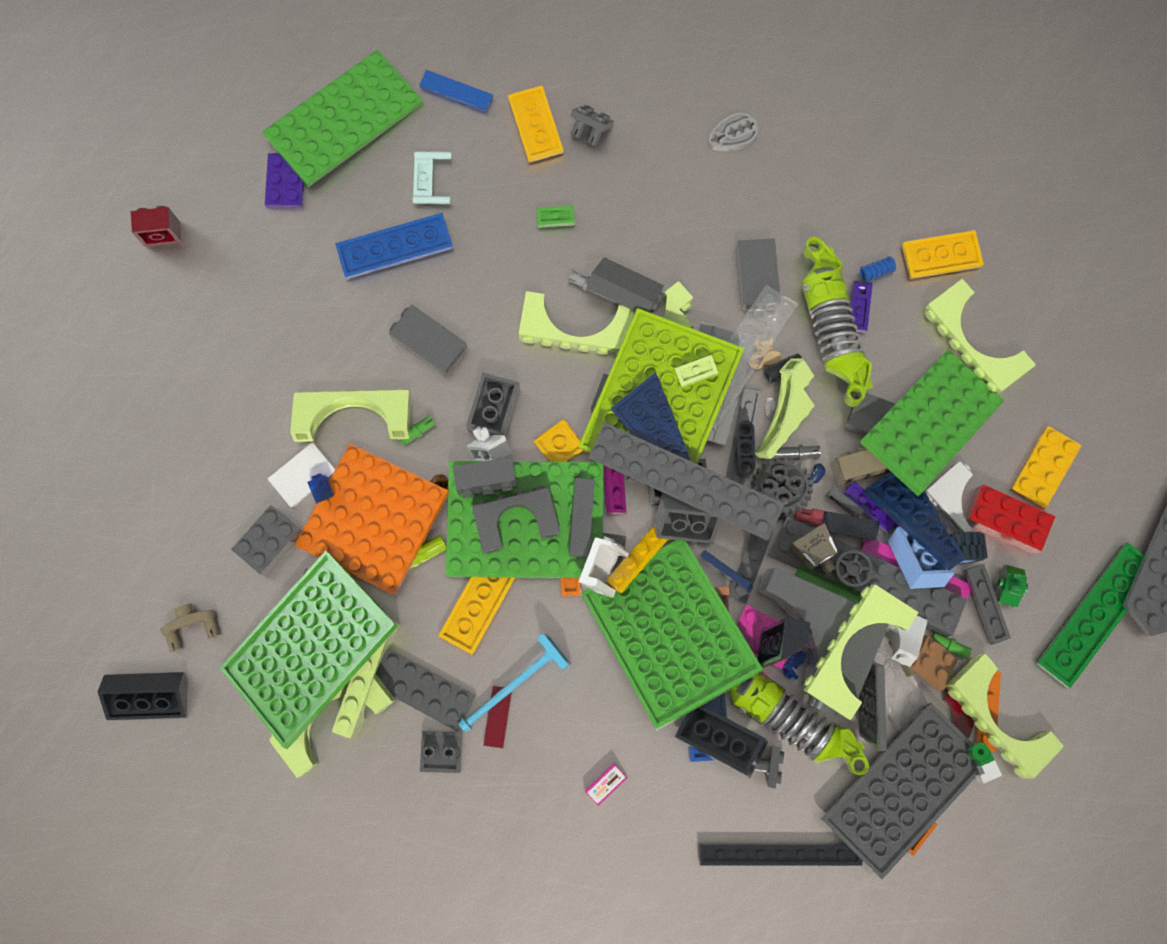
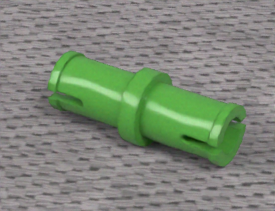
(417, 429)
(952, 646)

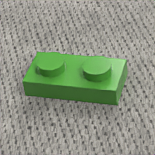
(555, 216)

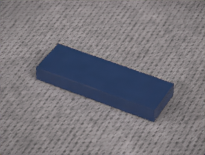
(727, 571)

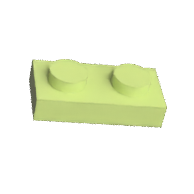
(696, 371)

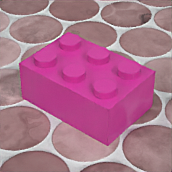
(750, 625)

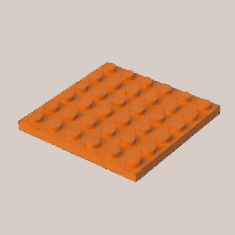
(374, 519)

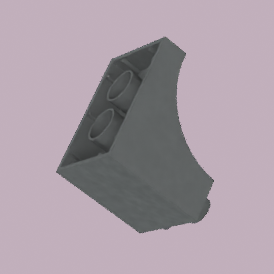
(826, 613)

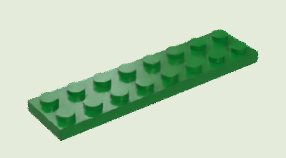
(1092, 619)

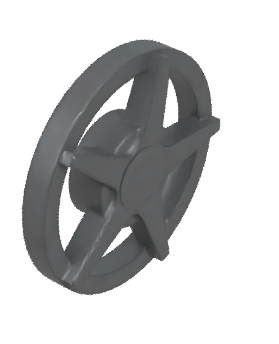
(853, 568)

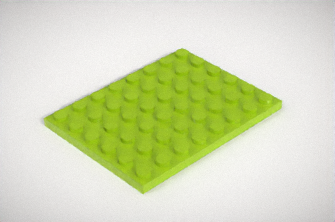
(660, 347)

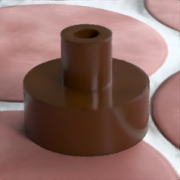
(440, 480)

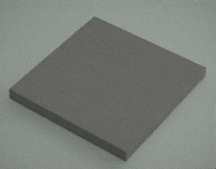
(873, 708)

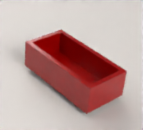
(1009, 519)

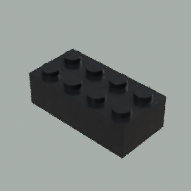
(722, 740)

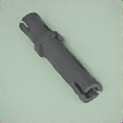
(797, 452)

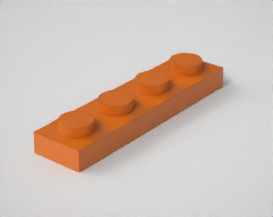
(993, 704)

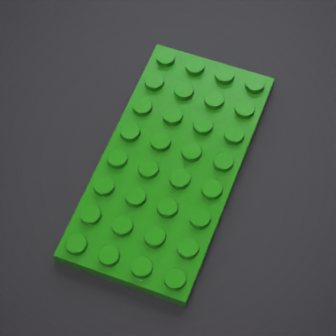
(342, 118)
(932, 422)

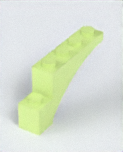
(677, 300)
(791, 407)

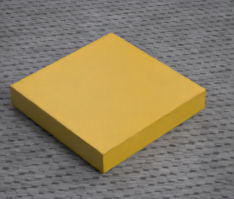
(559, 443)

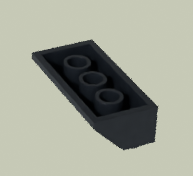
(782, 640)
(144, 696)

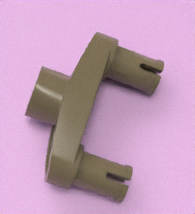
(185, 617)

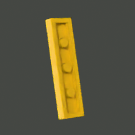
(635, 562)

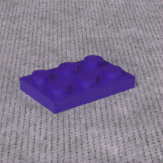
(283, 185)

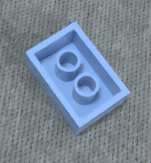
(916, 563)

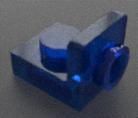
(320, 488)
(794, 661)

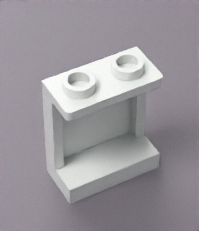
(600, 565)

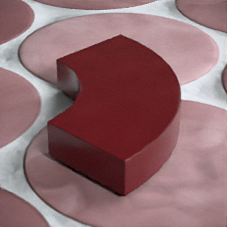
(959, 718)

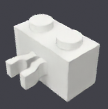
(488, 446)

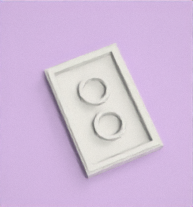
(293, 476)

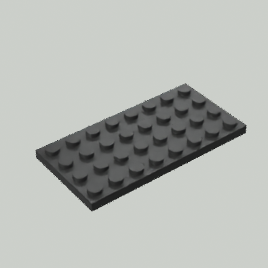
(903, 791)

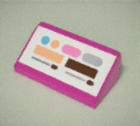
(605, 784)

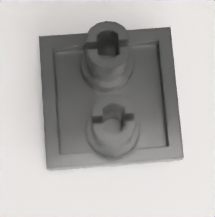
(586, 115)
(441, 752)
(771, 766)

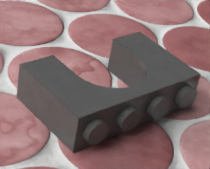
(488, 516)

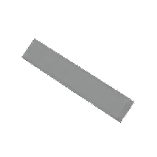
(747, 411)

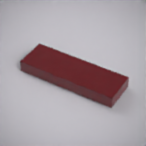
(497, 721)

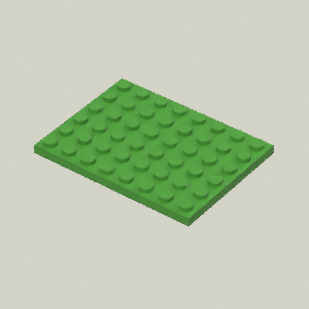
(523, 550)
(673, 636)
(307, 649)

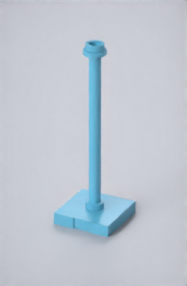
(552, 653)

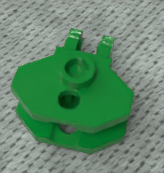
(1011, 585)

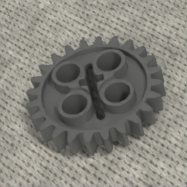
(782, 486)

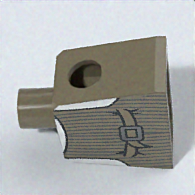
(816, 549)

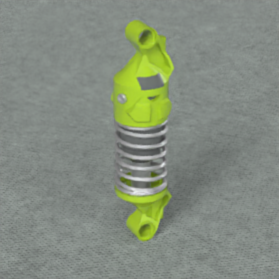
(828, 305)
(771, 706)

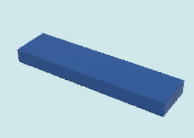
(456, 91)

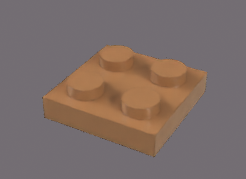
(934, 663)

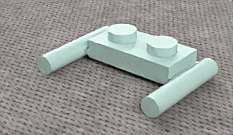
(424, 177)

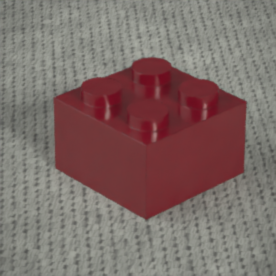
(155, 226)

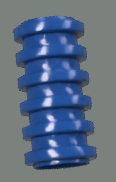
(878, 269)

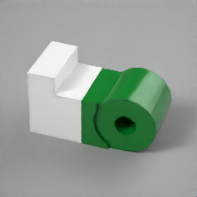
(984, 761)

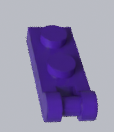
(861, 305)

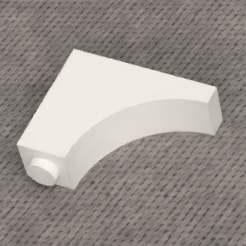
(947, 495)
(907, 643)

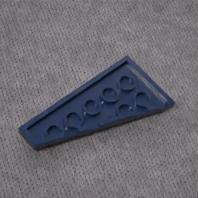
(650, 418)
(916, 517)

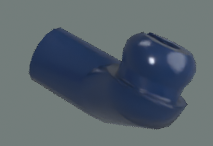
(818, 472)

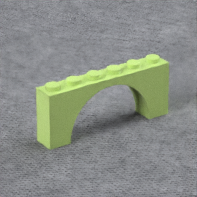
(946, 315)
(537, 327)
(313, 407)
(827, 682)
(971, 690)
(351, 713)
(300, 755)

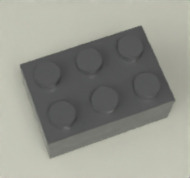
(493, 404)
(485, 477)
(684, 522)
(267, 541)

